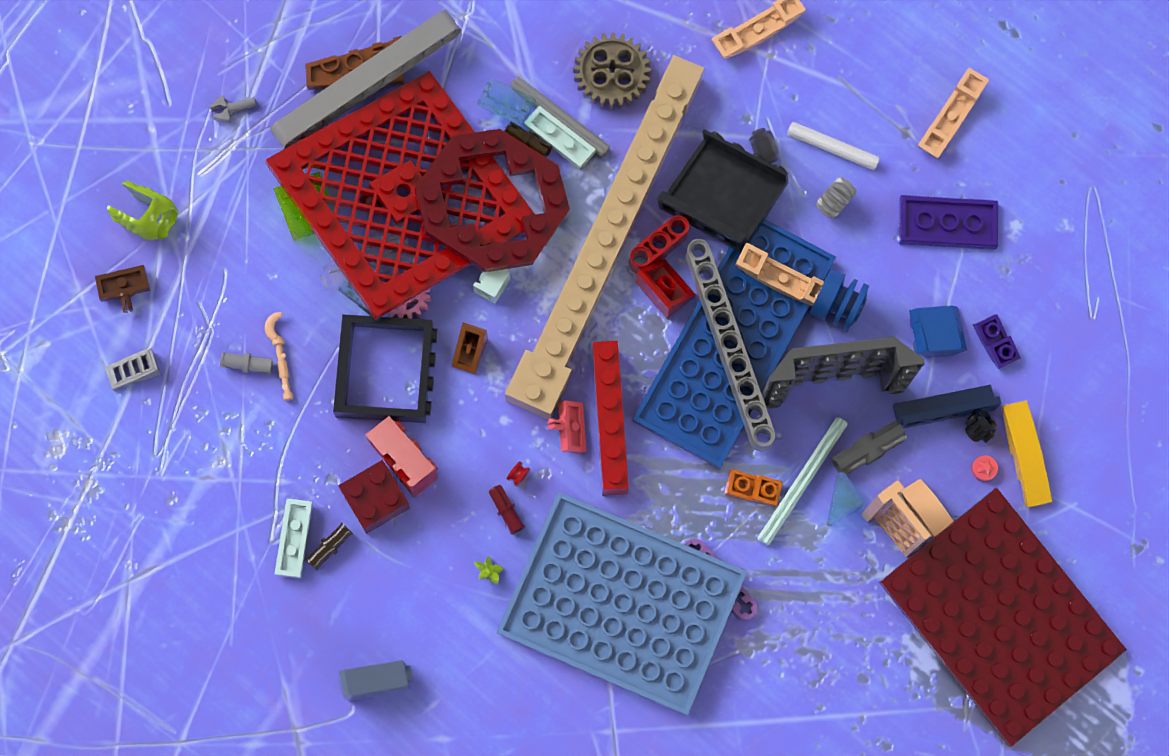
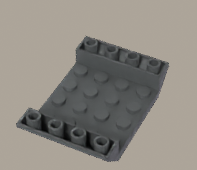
(886, 356)

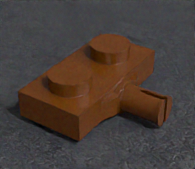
(123, 285)

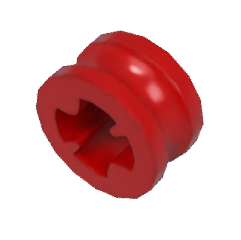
(518, 473)

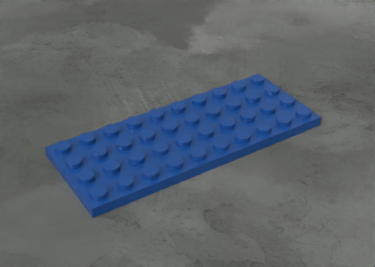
(691, 393)

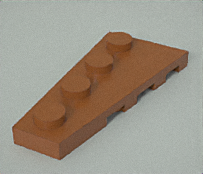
(328, 70)

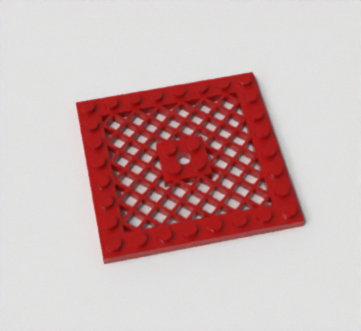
(378, 297)

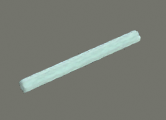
(802, 481)

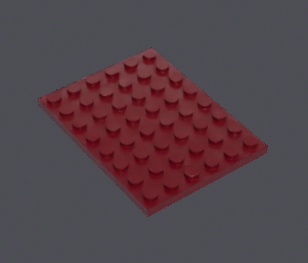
(1002, 616)

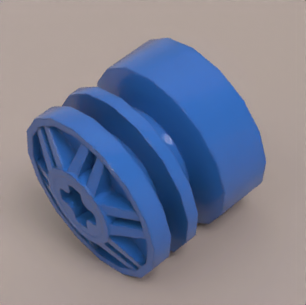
(839, 300)

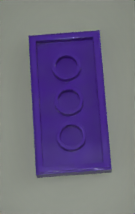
(948, 222)

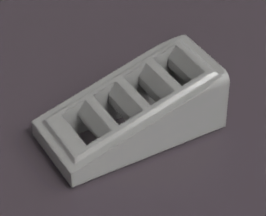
(139, 357)

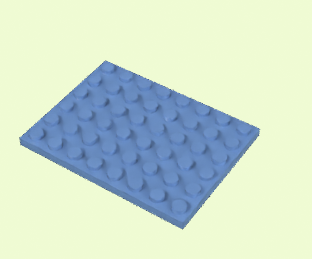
(622, 603)

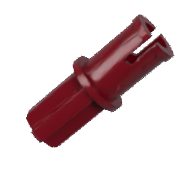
(506, 509)

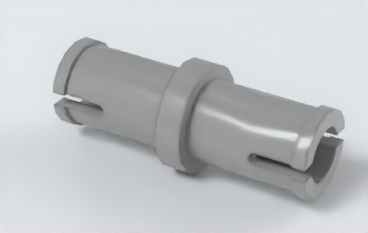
(246, 363)

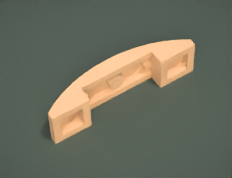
(758, 28)
(953, 113)
(778, 276)
(927, 507)

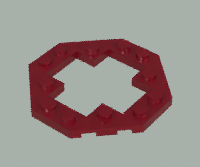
(464, 239)

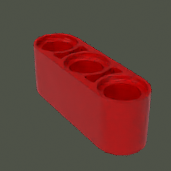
(663, 234)

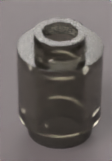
(764, 145)

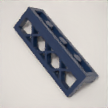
(946, 406)

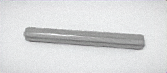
(588, 136)

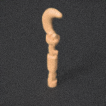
(282, 364)

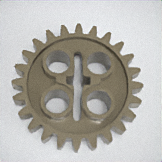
(612, 50)

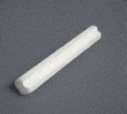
(833, 145)

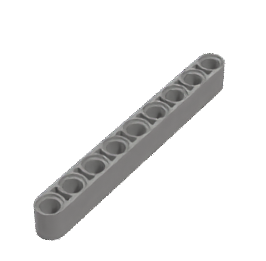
(366, 79)
(730, 356)

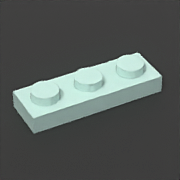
(560, 137)
(293, 538)

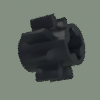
(980, 427)

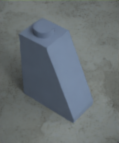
(375, 680)

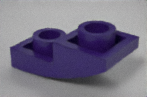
(996, 342)

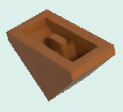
(469, 348)

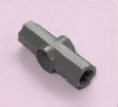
(869, 448)

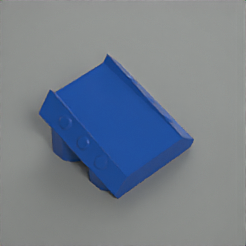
(937, 331)

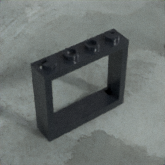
(342, 410)

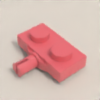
(571, 426)

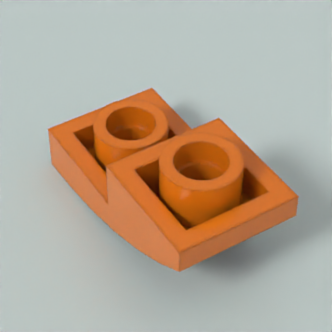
(753, 488)

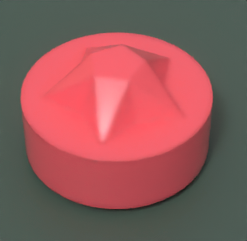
(984, 468)

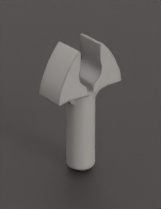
(230, 108)

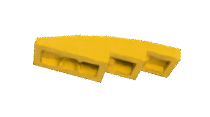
(1027, 453)

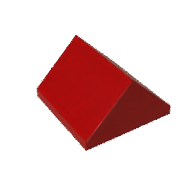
(664, 287)

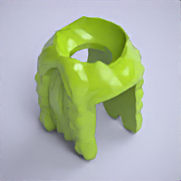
(147, 225)

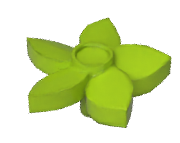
(489, 570)

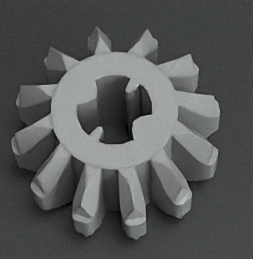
(836, 197)

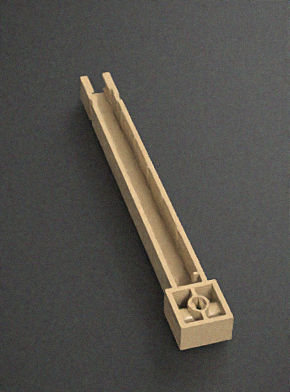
(544, 372)

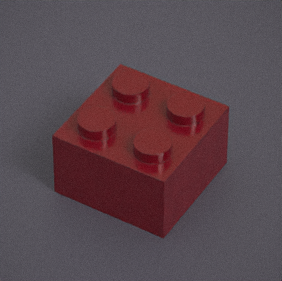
(374, 496)

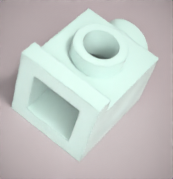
(492, 284)

